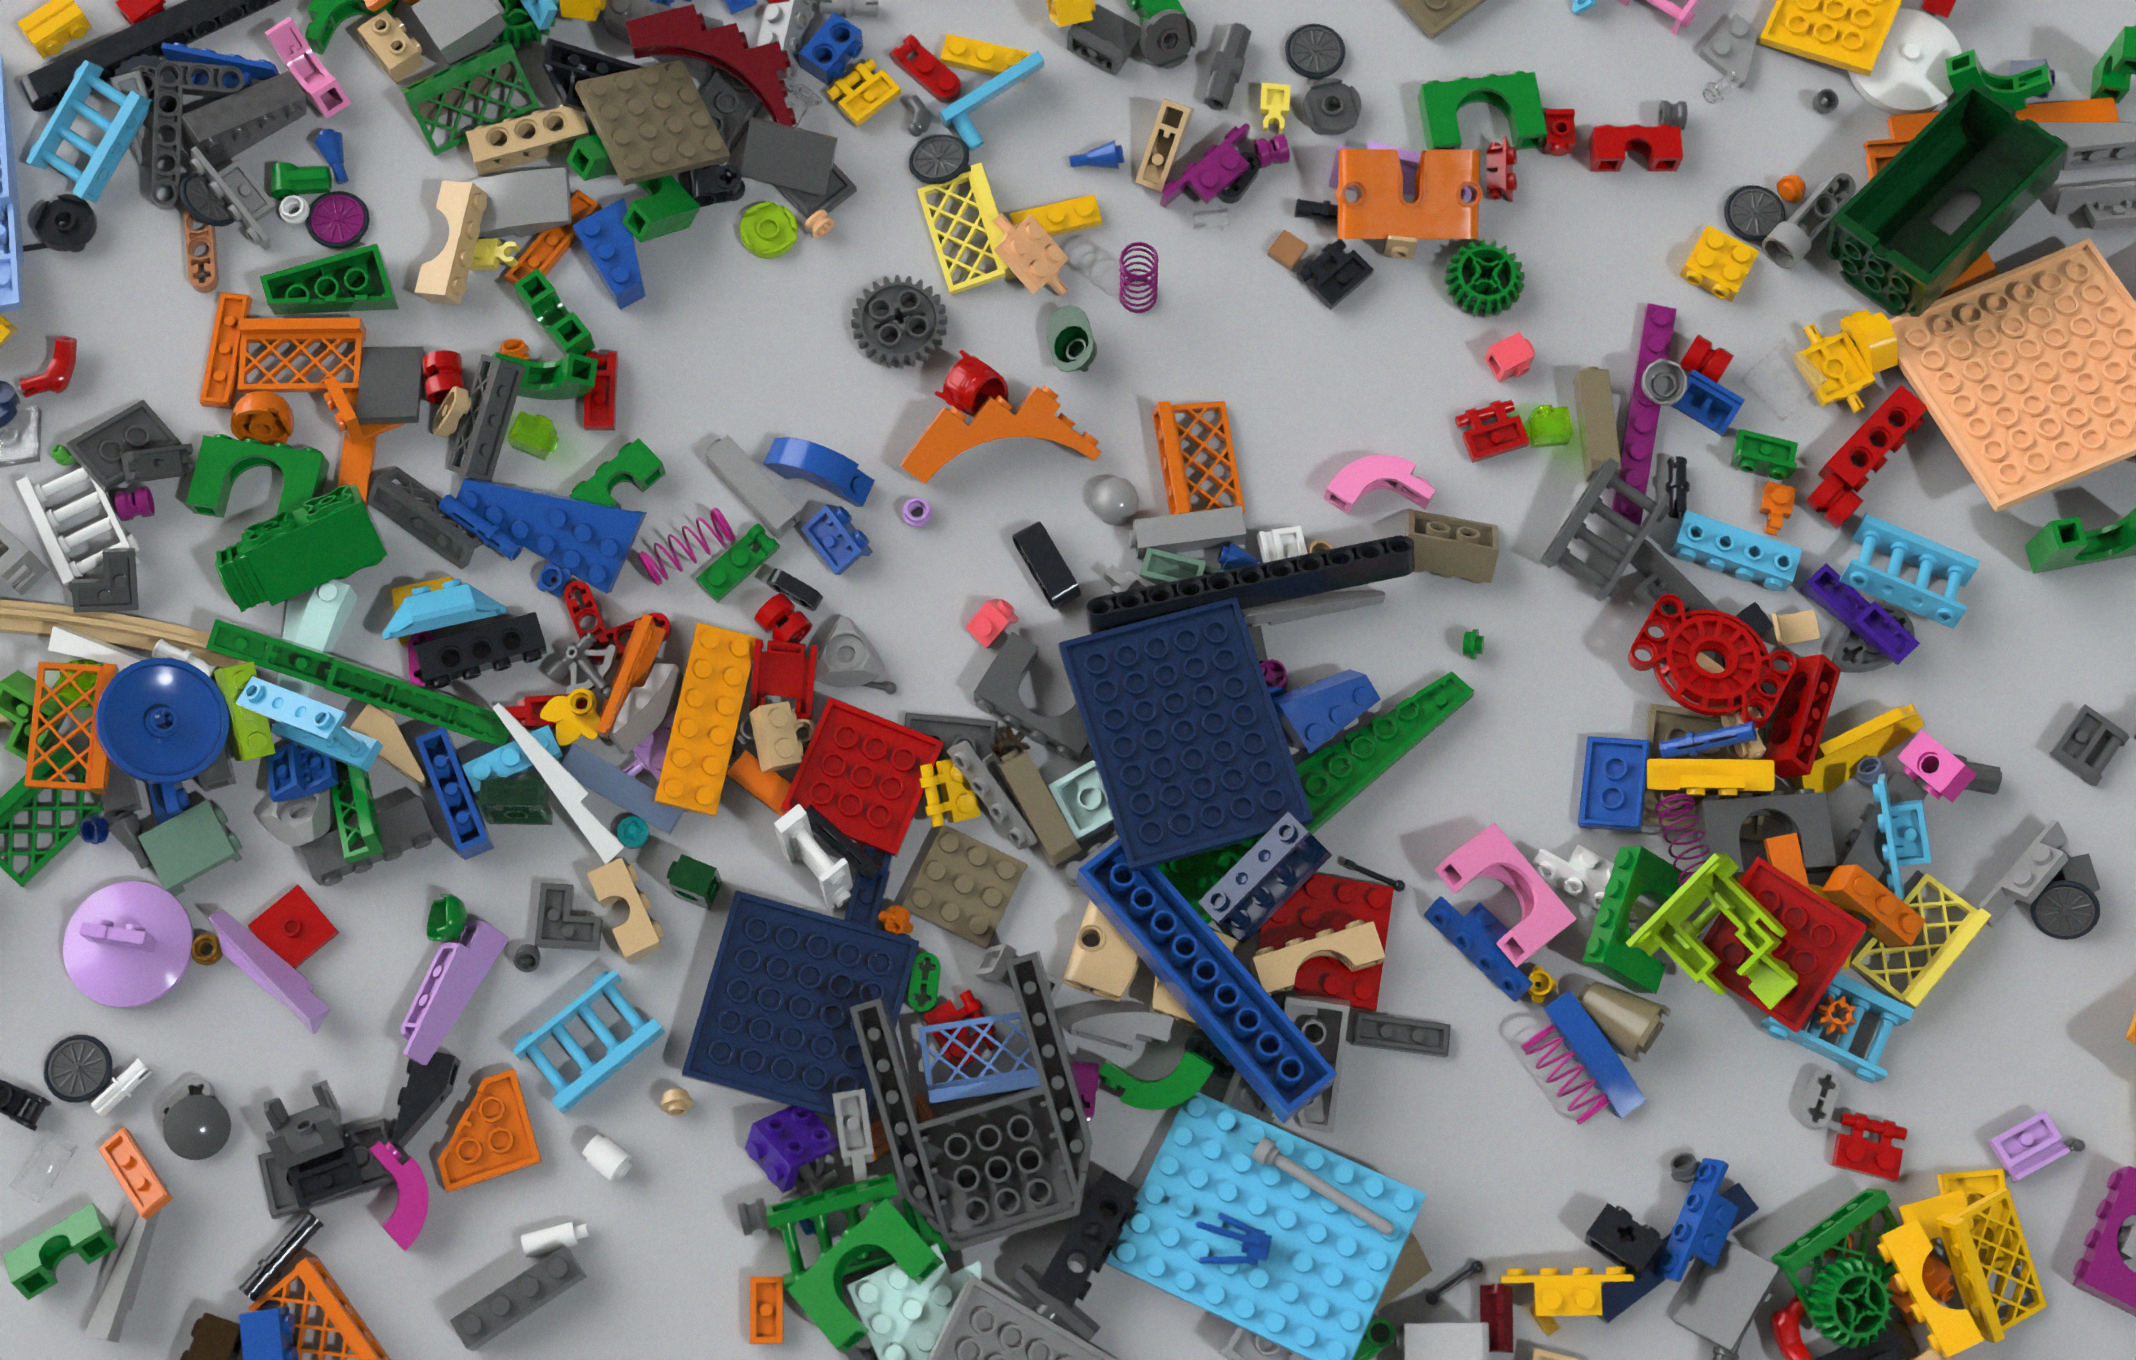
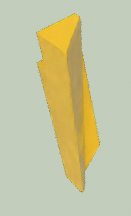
(1839, 756)

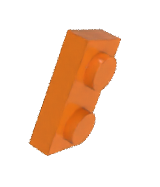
(766, 1310)

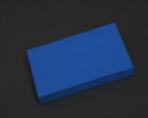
(1614, 784)

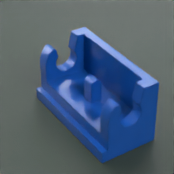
(1709, 403)

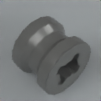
(1673, 114)
(753, 1216)

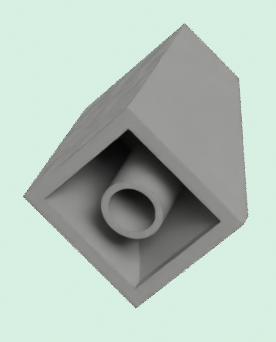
(460, 26)
(1443, 1341)

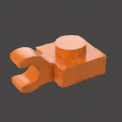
(1778, 504)

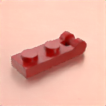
(601, 400)

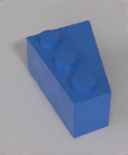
(612, 252)
(1323, 708)

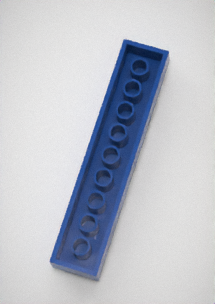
(1208, 982)

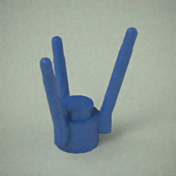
(1254, 1243)

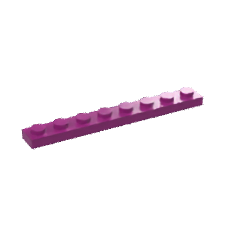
(1643, 413)

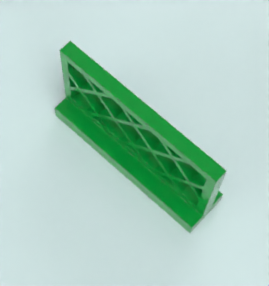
(466, 72)
(16, 801)
(1831, 1231)

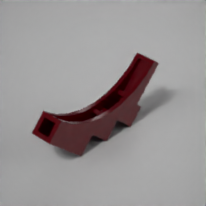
(685, 35)

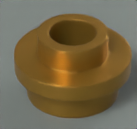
(198, 946)

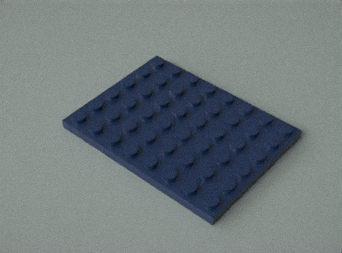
(1183, 733)

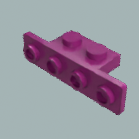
(1214, 173)

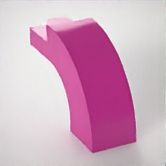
(412, 1192)

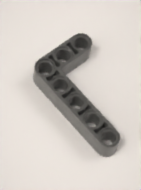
(173, 121)

